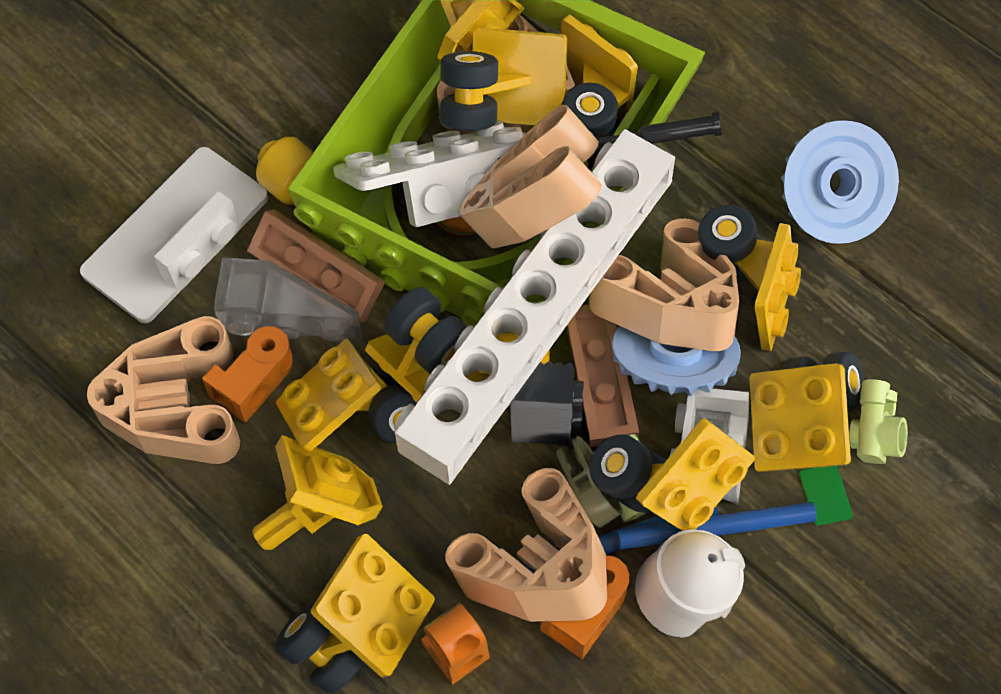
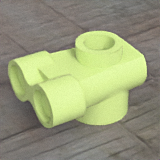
(876, 431)

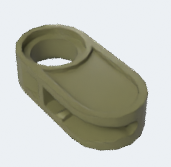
(576, 466)

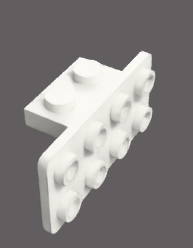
(432, 174)
(174, 234)

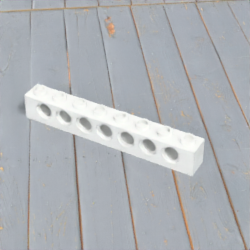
(447, 446)

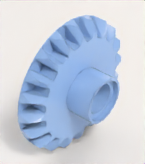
(865, 188)
(673, 367)

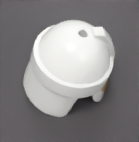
(689, 582)

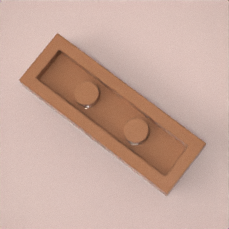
(315, 262)
(606, 391)

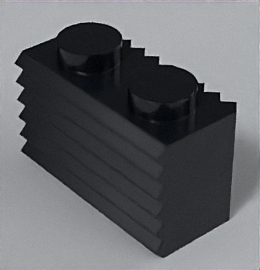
(547, 406)

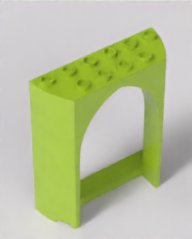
(398, 106)

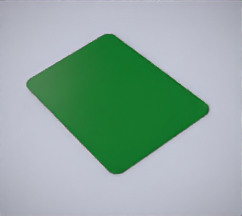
(827, 492)

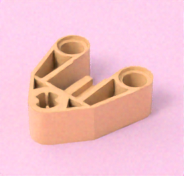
(535, 182)
(687, 307)
(148, 399)
(565, 582)

